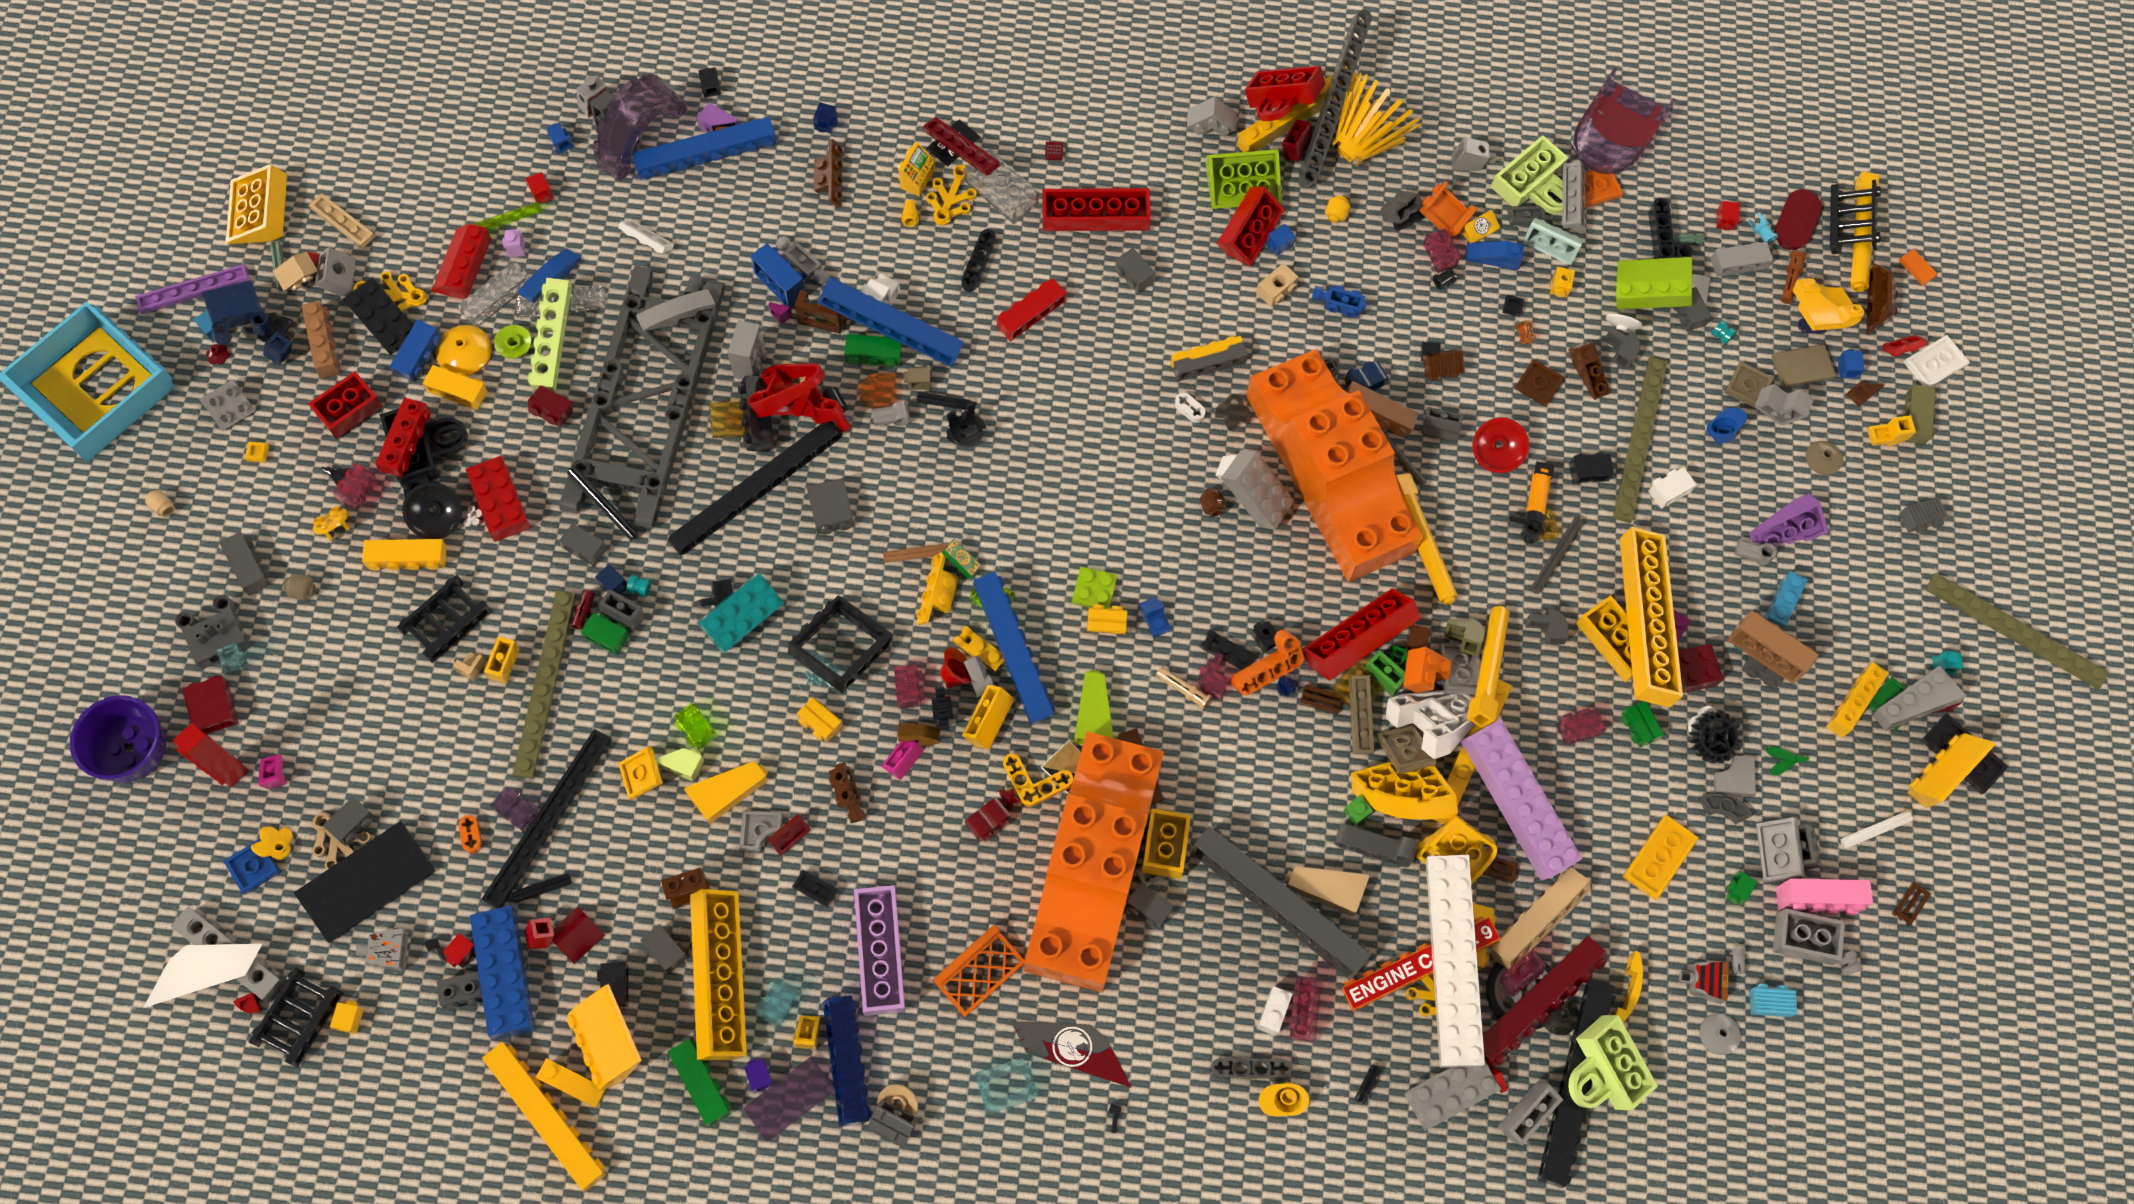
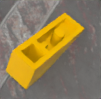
(570, 1083)

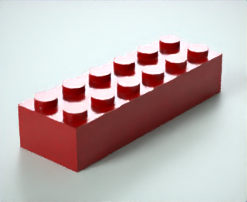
(1096, 209)
(1361, 634)

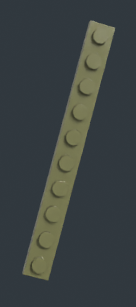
(1639, 440)
(2017, 631)
(544, 685)

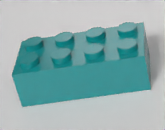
(740, 612)

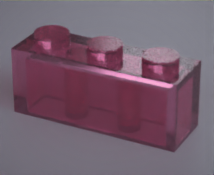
(1305, 1009)

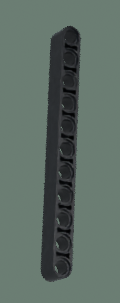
(754, 487)

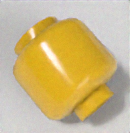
(1337, 209)

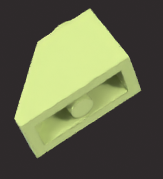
(682, 763)

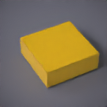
(257, 452)

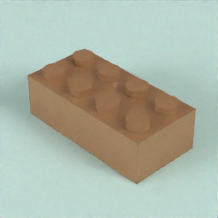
(1772, 647)

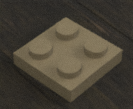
(1747, 384)

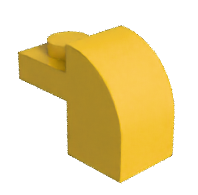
(1893, 433)

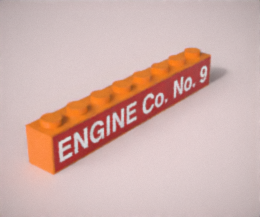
(1407, 969)

